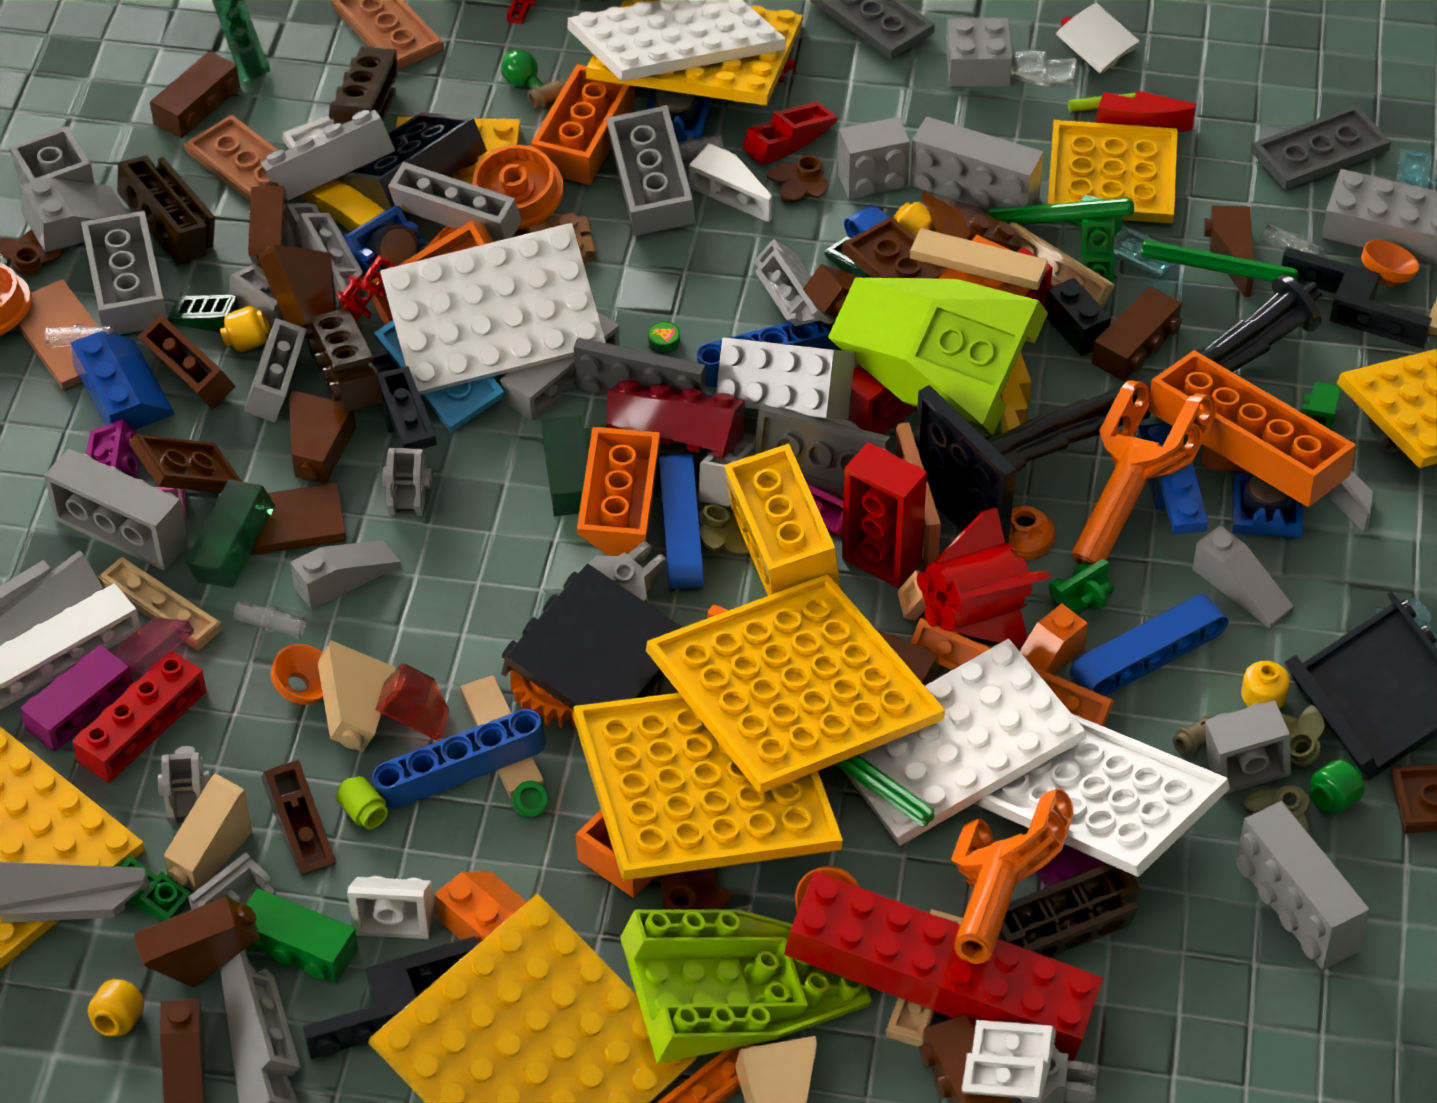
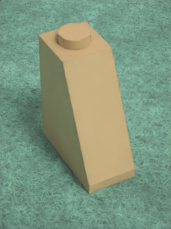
(351, 693)
(209, 834)
(777, 1071)

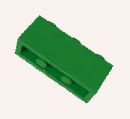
(302, 937)

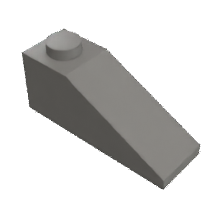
(712, 477)
(340, 569)
(1240, 576)

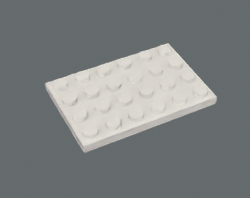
(674, 35)
(492, 308)
(993, 731)
(1123, 796)

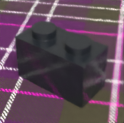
(1076, 315)

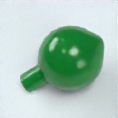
(520, 69)

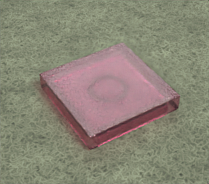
(152, 643)

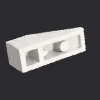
(729, 181)

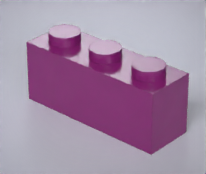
(76, 698)

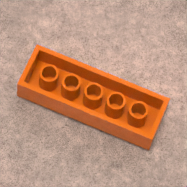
(1256, 429)

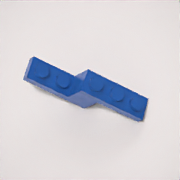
(1177, 491)

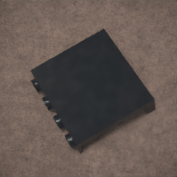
(590, 643)
(1376, 687)

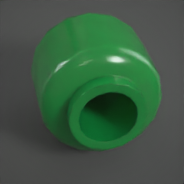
(1336, 786)

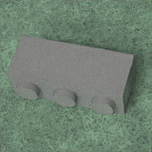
(275, 370)

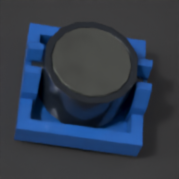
(686, 111)
(385, 236)
(1264, 509)

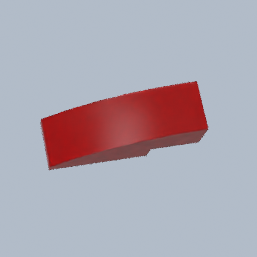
(1146, 110)
(788, 132)

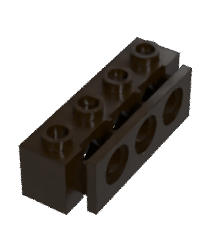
(366, 85)
(170, 206)
(344, 360)
(1072, 911)

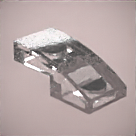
(1036, 69)

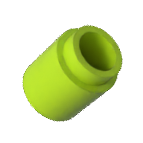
(362, 802)

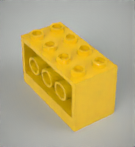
(780, 520)

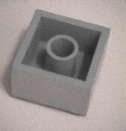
(978, 52)
(53, 156)
(873, 158)
(1249, 746)

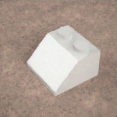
(391, 907)

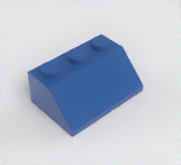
(119, 380)

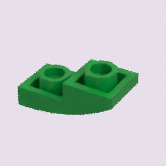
(1098, 246)
(163, 896)

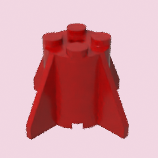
(979, 584)

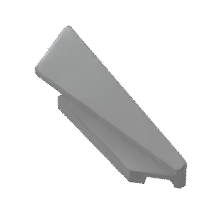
(319, 232)
(43, 594)
(66, 891)

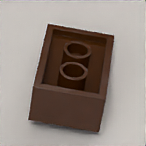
(967, 221)

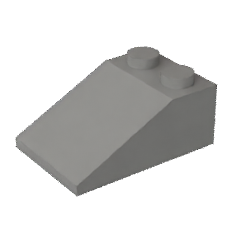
(59, 206)

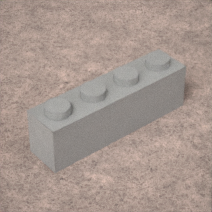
(329, 154)
(453, 201)
(539, 386)

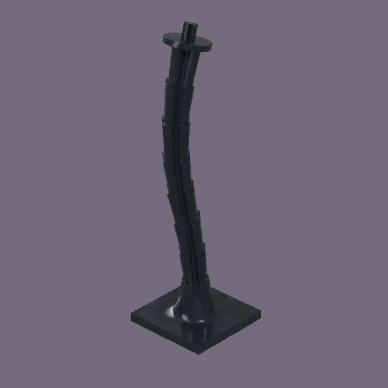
(979, 472)

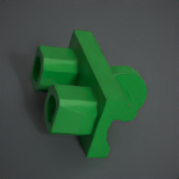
(1085, 588)

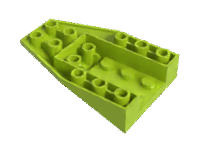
(940, 336)
(724, 981)

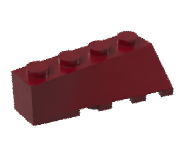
(679, 416)

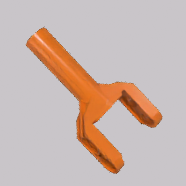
(1137, 462)
(1000, 865)

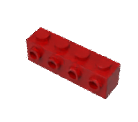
(139, 716)

